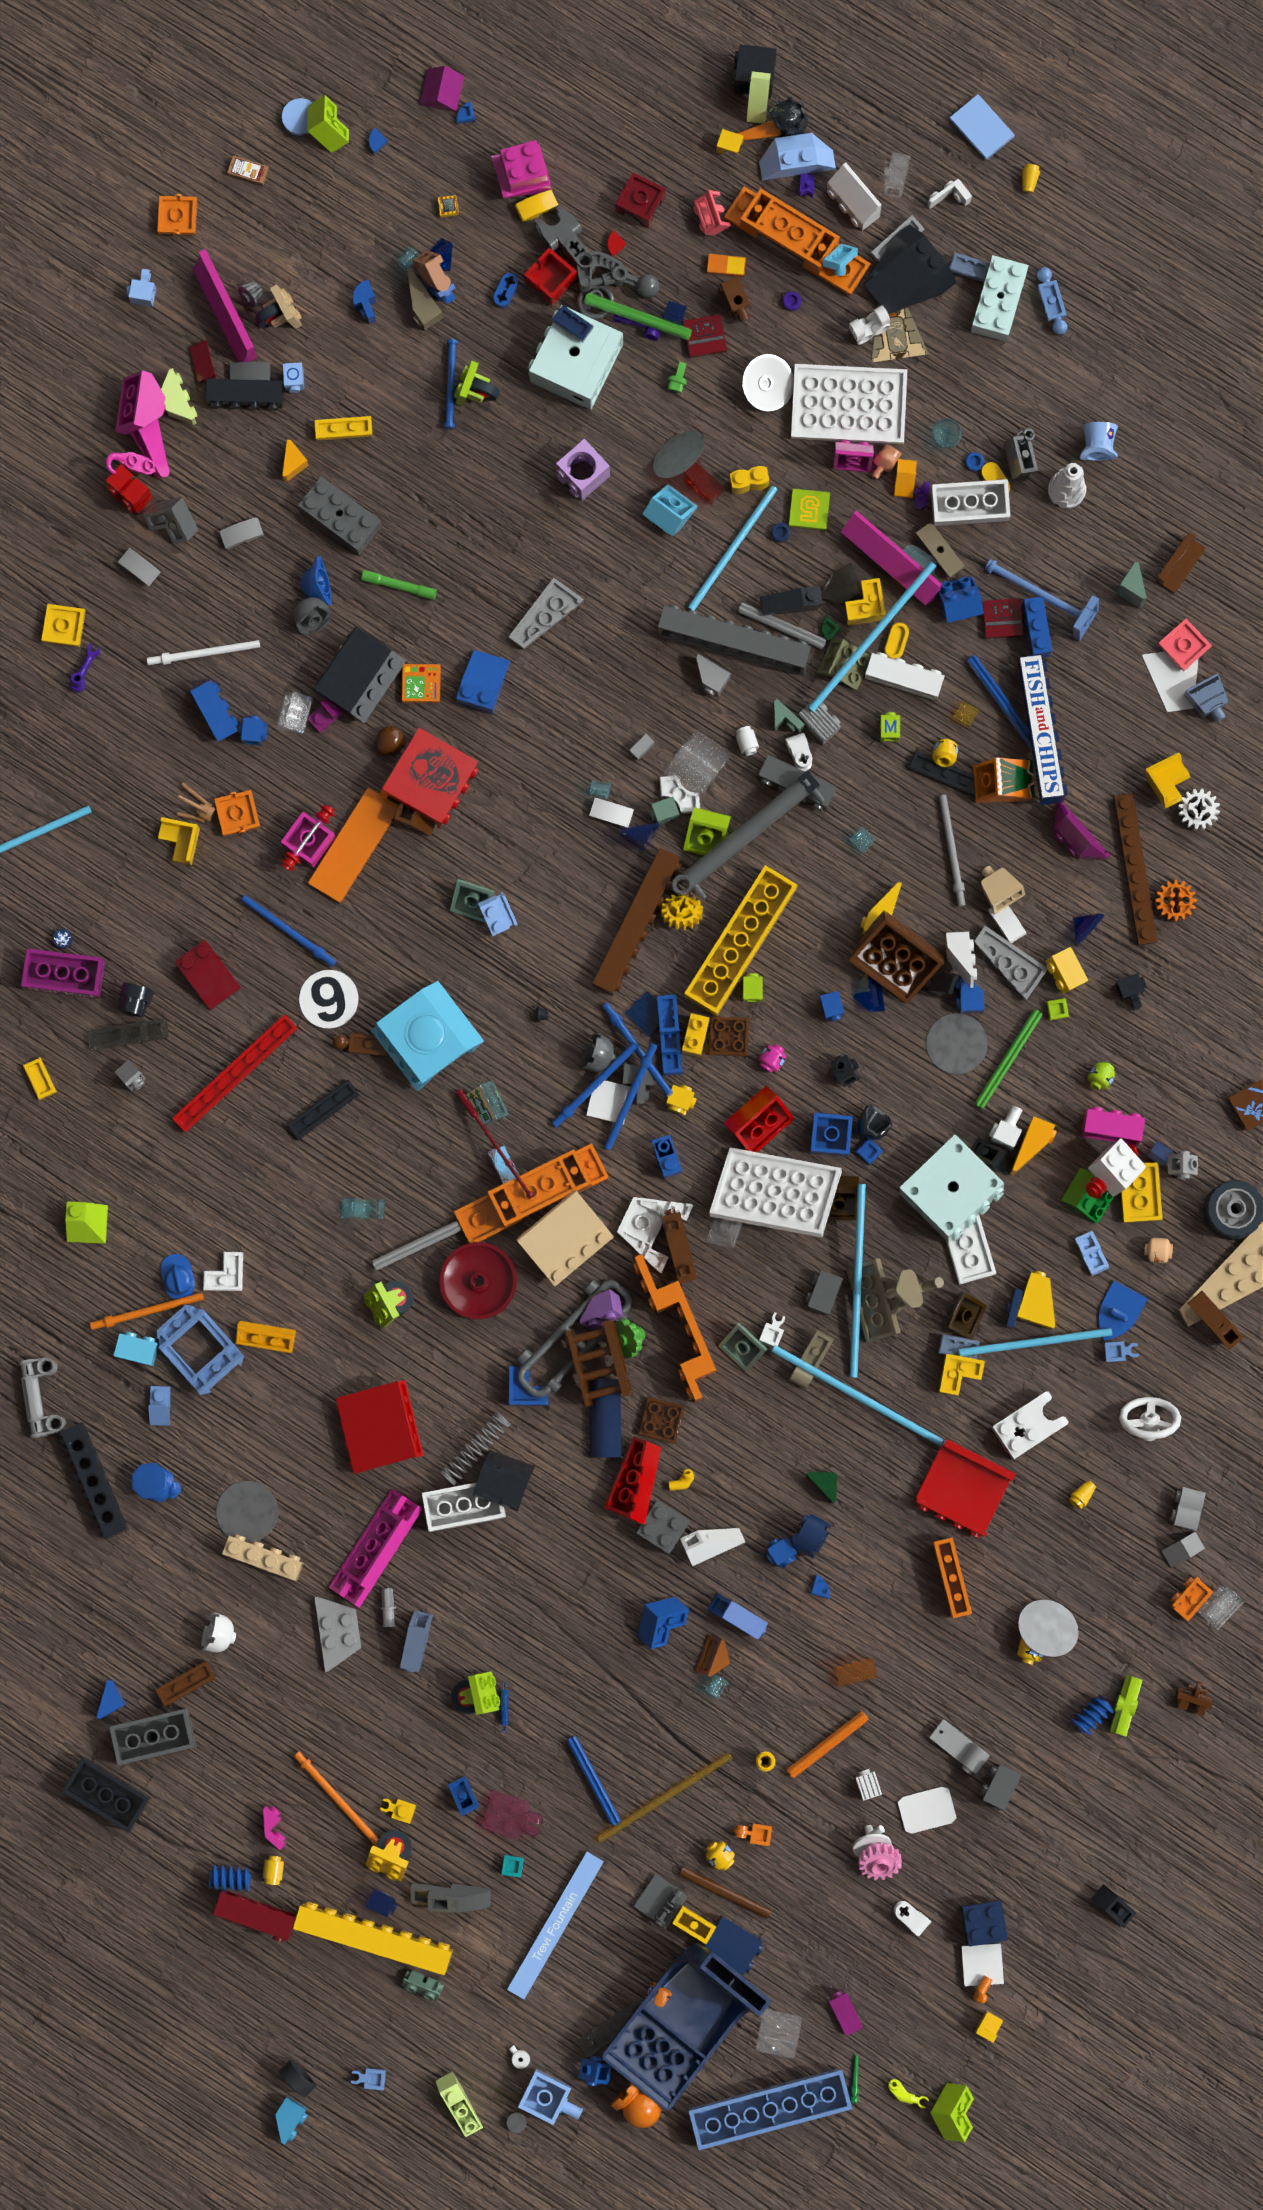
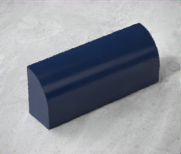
(605, 1422)

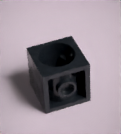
(753, 59)

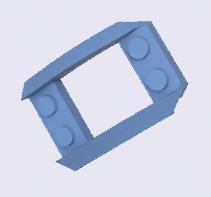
(217, 1367)

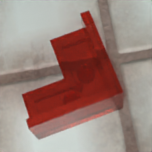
(703, 482)

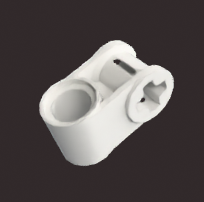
(798, 749)
(913, 1919)

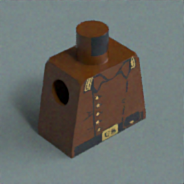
(733, 290)

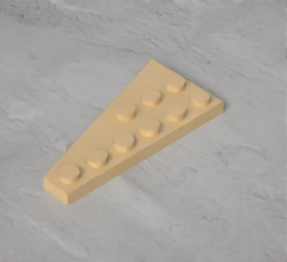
(1234, 1278)

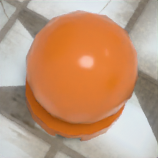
(637, 2107)

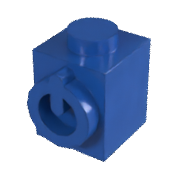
(253, 731)
(781, 1552)

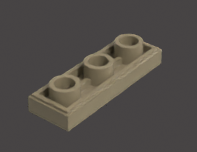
(932, 541)

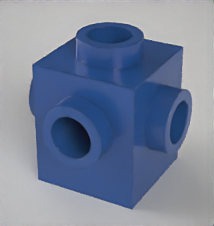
(595, 2071)

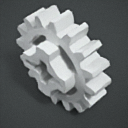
(1206, 810)

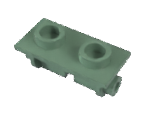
(429, 1989)

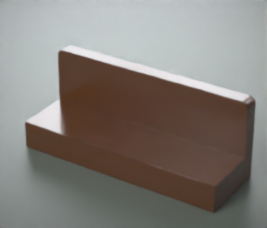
(1181, 563)

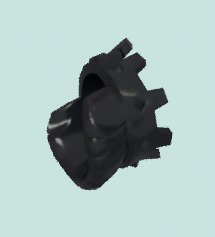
(789, 117)

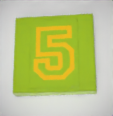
(809, 509)

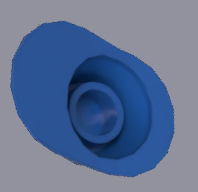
(177, 1276)

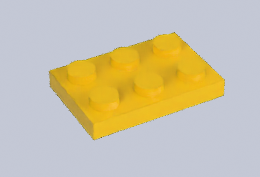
(1142, 1197)

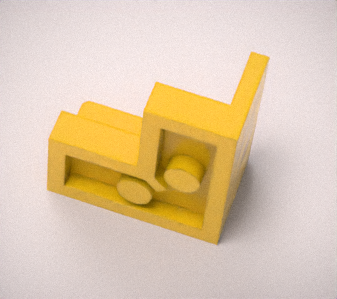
(868, 609)
(1164, 777)
(185, 837)
(955, 1368)

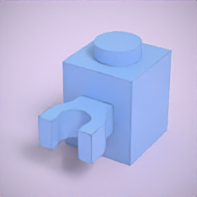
(142, 290)

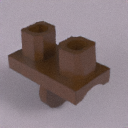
(1195, 1695)

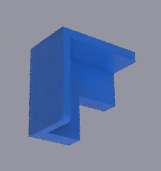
(519, 1396)
(659, 1619)

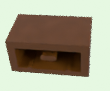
(411, 819)

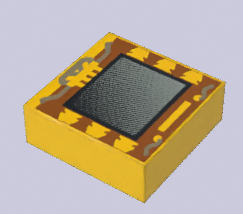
(448, 206)

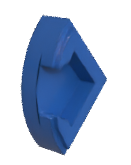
(465, 114)
(377, 141)
(820, 1587)

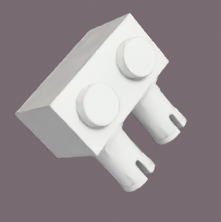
(1006, 1132)

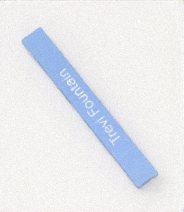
(555, 1925)

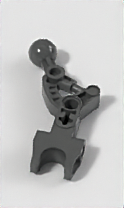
(565, 237)

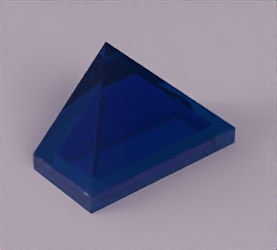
(444, 248)
(1084, 925)
(870, 994)

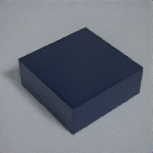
(1160, 1153)

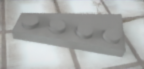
(547, 610)
(1015, 965)

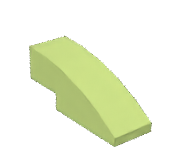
(758, 97)

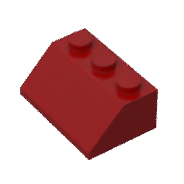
(759, 1120)

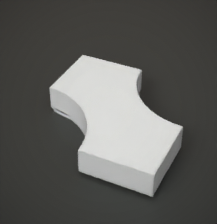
(685, 799)

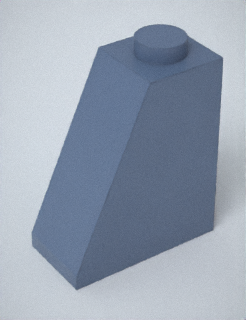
(416, 1641)

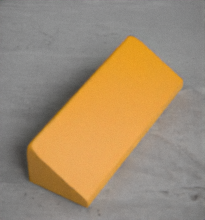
(265, 1336)

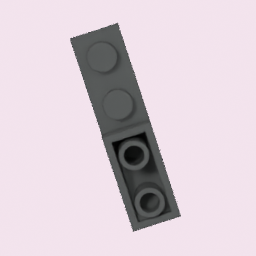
(454, 1899)

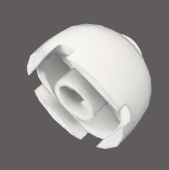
(218, 1634)

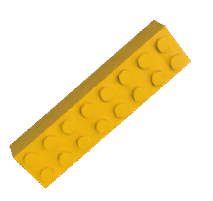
(740, 941)
(373, 1939)

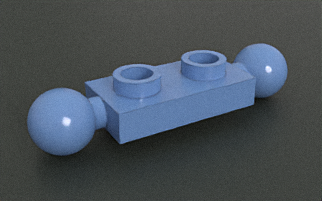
(1052, 300)

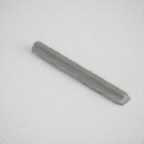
(782, 626)
(416, 1245)

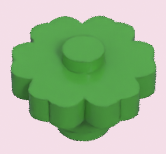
(630, 1337)

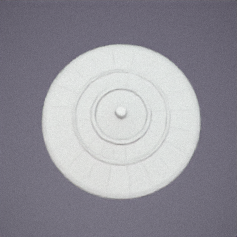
(768, 382)

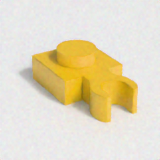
(401, 1810)

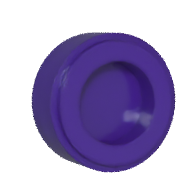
(791, 301)

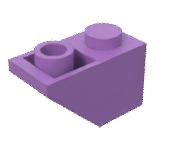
(600, 1309)

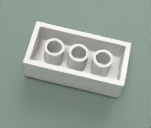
(970, 502)
(458, 1508)

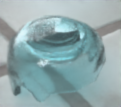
(947, 433)

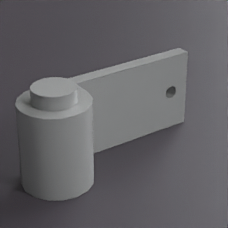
(959, 1747)

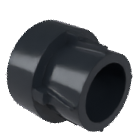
(134, 999)

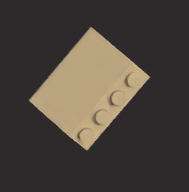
(564, 1238)

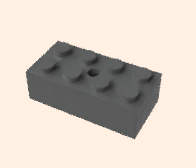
(353, 528)
(134, 1742)

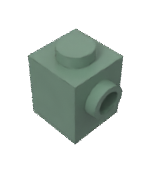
(664, 811)

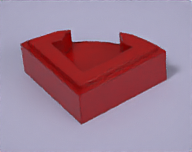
(615, 244)

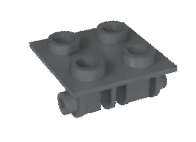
(660, 1901)

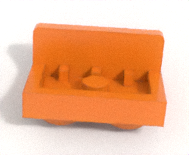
(1191, 1598)

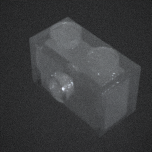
(896, 175)

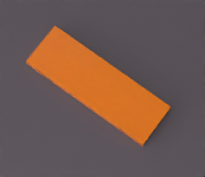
(354, 845)

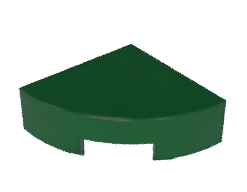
(829, 629)

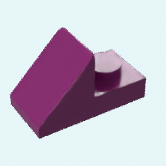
(324, 715)

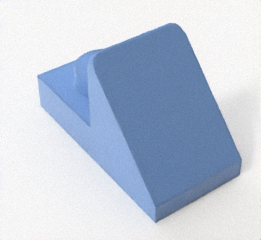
(159, 1405)

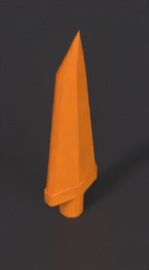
(761, 131)

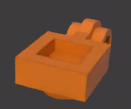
(759, 1833)

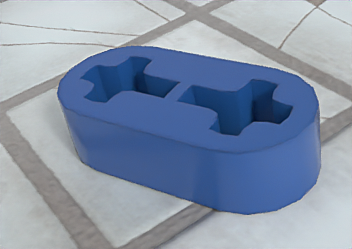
(501, 289)

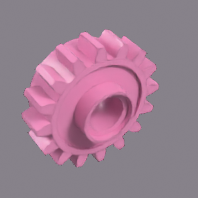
(879, 1861)

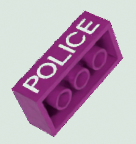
(63, 973)

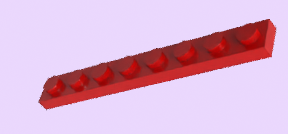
(235, 1073)

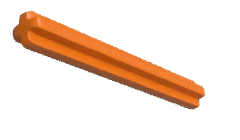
(828, 1744)

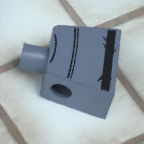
(1208, 698)

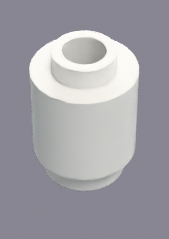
(747, 740)

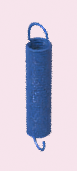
(503, 1707)

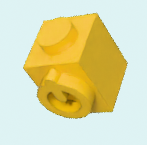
(681, 1099)

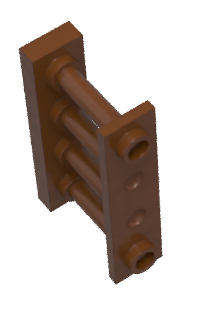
(612, 1349)

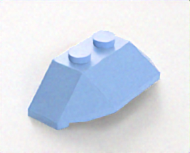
(796, 156)

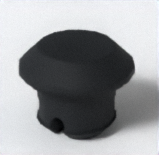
(540, 1014)

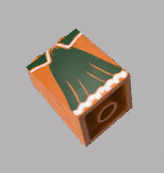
(1004, 780)

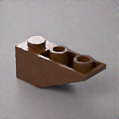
(1215, 1320)

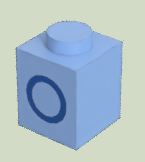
(293, 377)

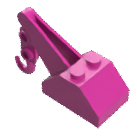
(138, 414)

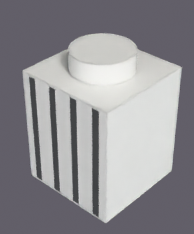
(868, 1784)

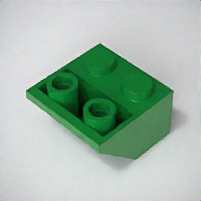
(1081, 1202)

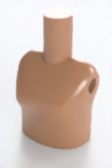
(885, 460)

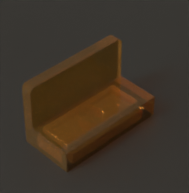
(856, 1671)

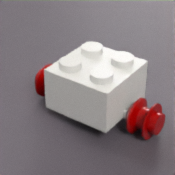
(1114, 1169)

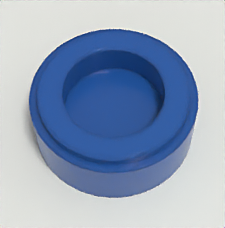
(974, 461)

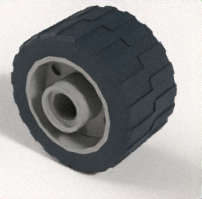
(1219, 1214)

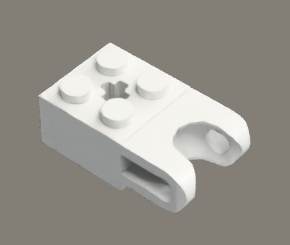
(1032, 1422)

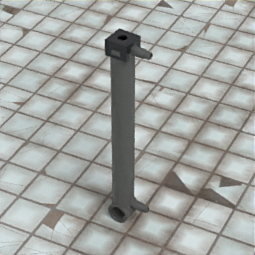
(747, 832)

